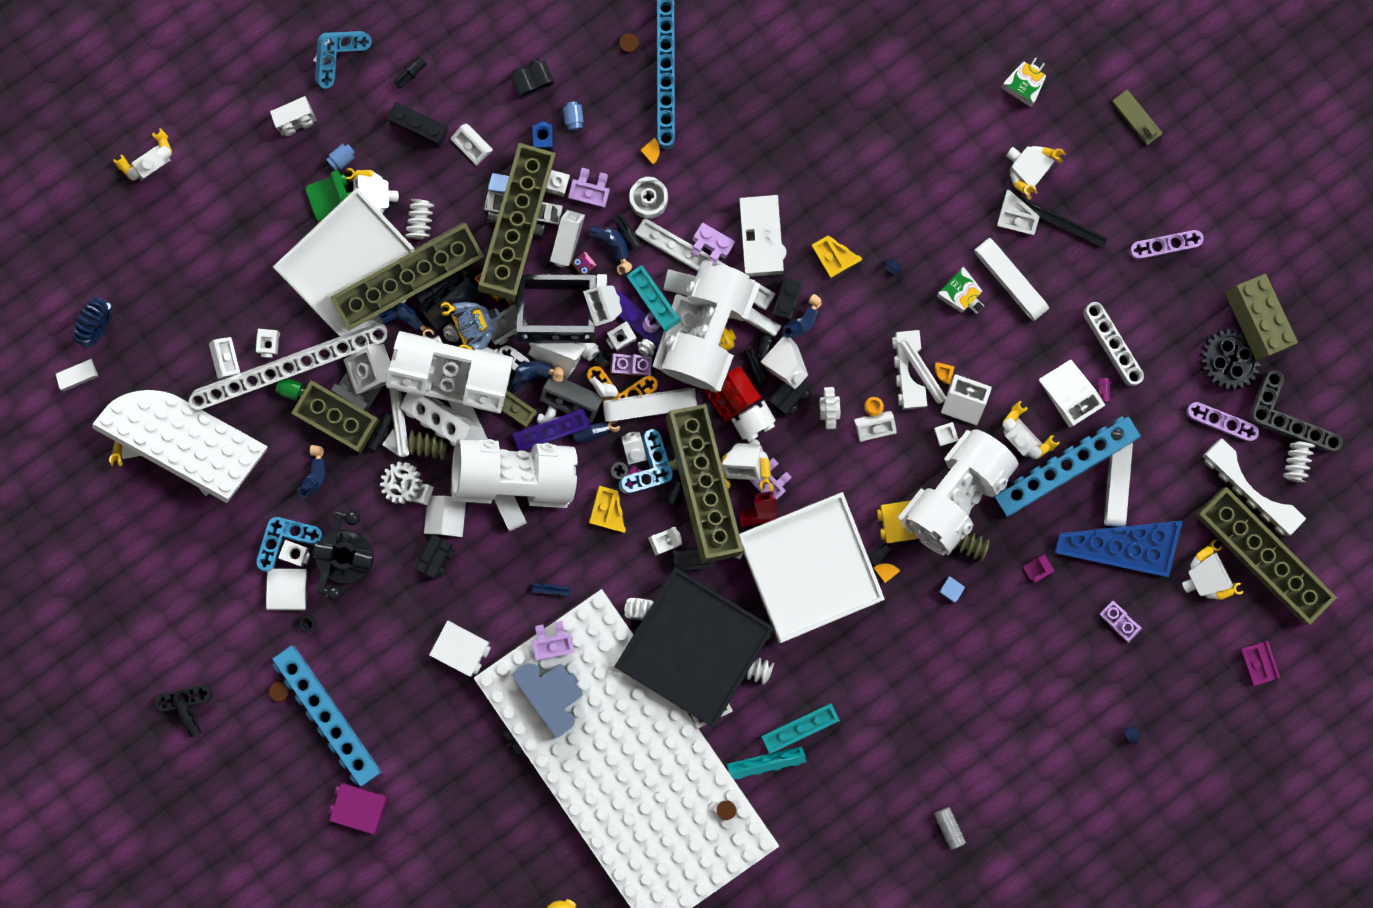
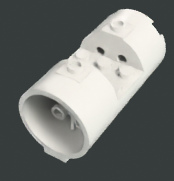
(696, 356)
(449, 372)
(484, 470)
(941, 515)

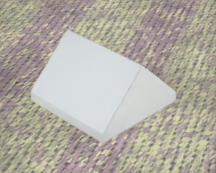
(445, 516)

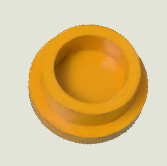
(874, 406)

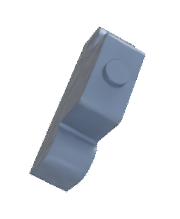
(550, 694)

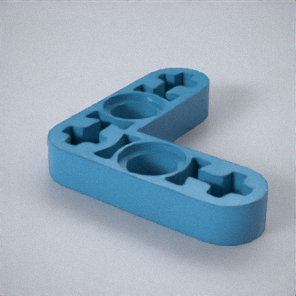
(334, 47)
(656, 467)
(283, 532)

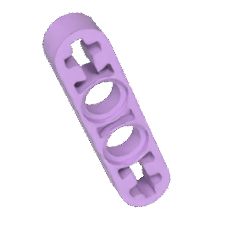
(1166, 244)
(1222, 422)

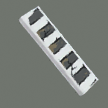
(548, 213)

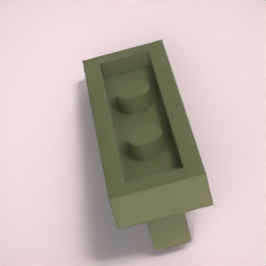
(1137, 117)

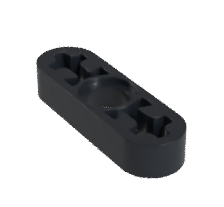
(198, 700)

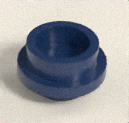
(892, 266)
(1132, 735)

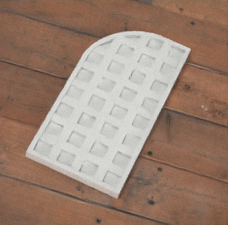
(182, 440)

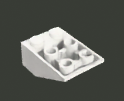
(1071, 393)

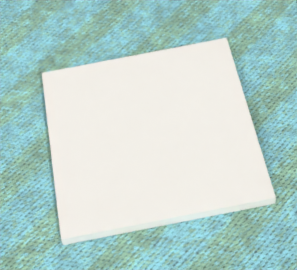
(338, 252)
(810, 567)

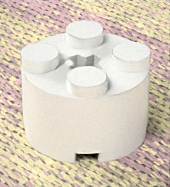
(658, 194)
(753, 421)

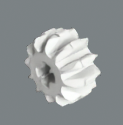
(637, 608)

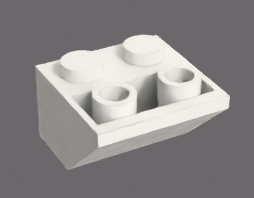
(293, 116)
(966, 399)

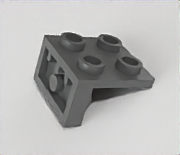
(346, 391)

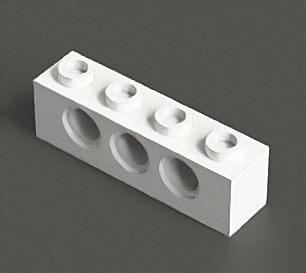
(464, 427)

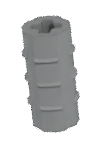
(949, 828)

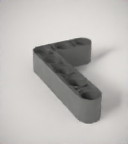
(1286, 420)

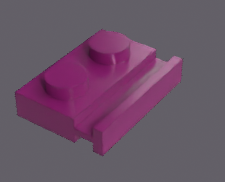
(1260, 663)

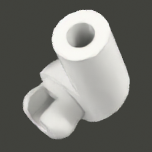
(550, 414)

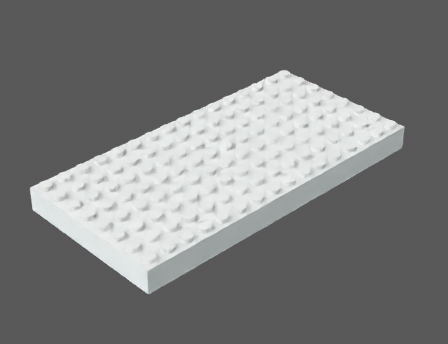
(631, 770)

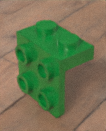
(327, 194)

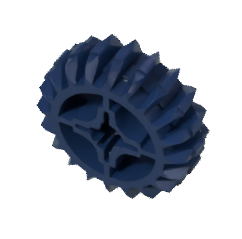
(92, 322)

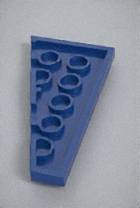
(1134, 547)

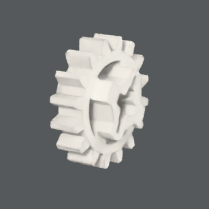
(829, 408)
(408, 485)

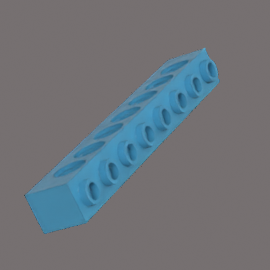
(1129, 435)
(370, 768)

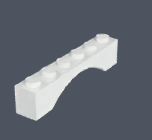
(1224, 460)

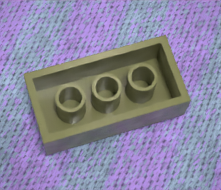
(1261, 317)
(335, 416)

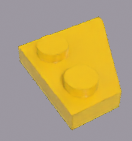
(834, 256)
(607, 510)

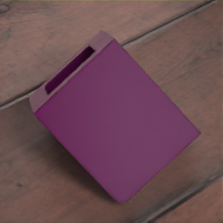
(1038, 569)

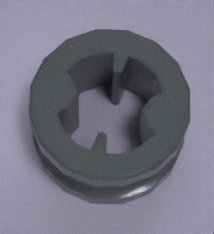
(624, 467)

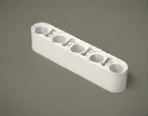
(1011, 279)
(1113, 334)
(648, 404)
(1118, 485)

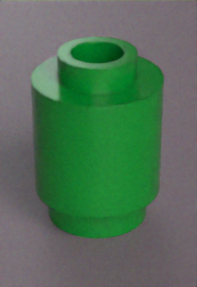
(290, 389)

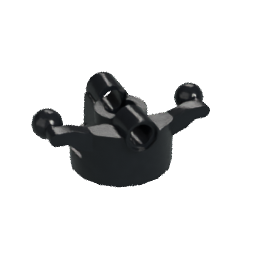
(342, 573)

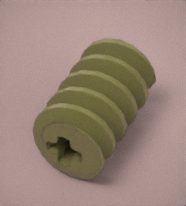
(427, 445)
(974, 545)

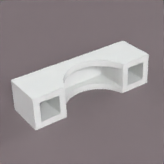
(912, 394)

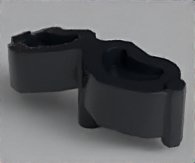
(517, 748)

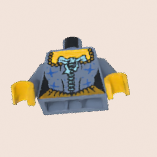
(473, 323)

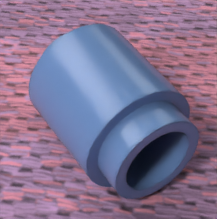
(573, 116)
(341, 157)

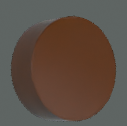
(628, 43)
(279, 691)
(726, 810)

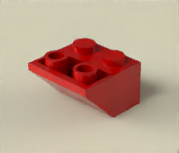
(735, 395)

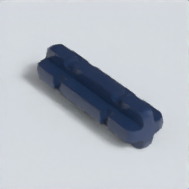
(550, 589)

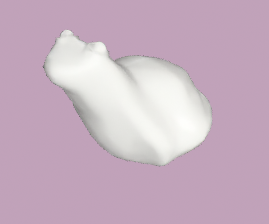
(604, 389)

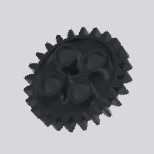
(1215, 351)

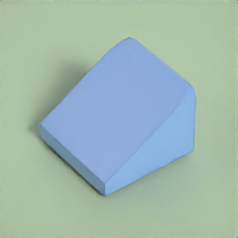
(498, 183)
(951, 589)

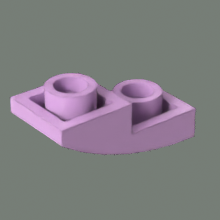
(631, 364)
(1120, 621)

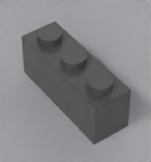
(571, 397)

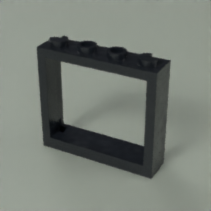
(554, 334)

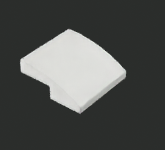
(286, 589)

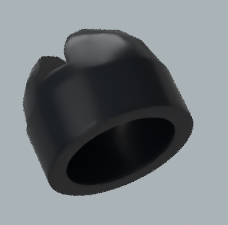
(603, 359)
(305, 625)

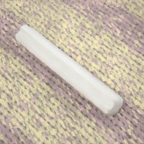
(922, 370)
(399, 423)

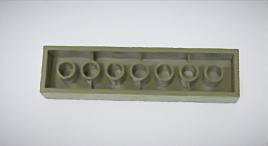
(516, 222)
(406, 275)
(703, 483)
(1266, 556)

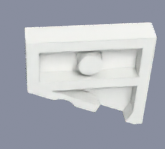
(1017, 215)

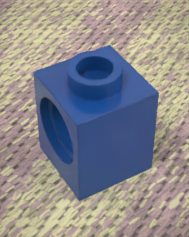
(546, 144)

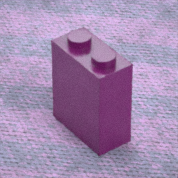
(358, 808)

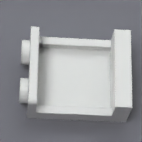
(460, 649)

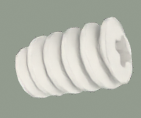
(419, 219)
(1298, 462)
(760, 671)

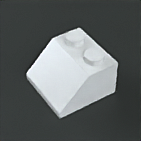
(368, 368)

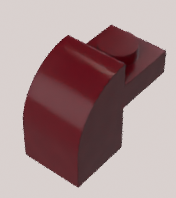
(764, 510)

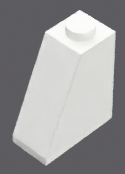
(567, 238)
(558, 355)
(786, 362)

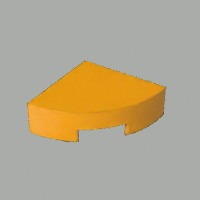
(651, 151)
(944, 372)
(886, 571)

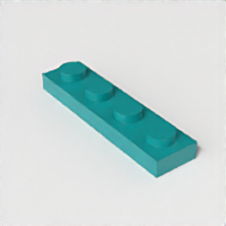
(653, 298)
(800, 728)
(767, 762)

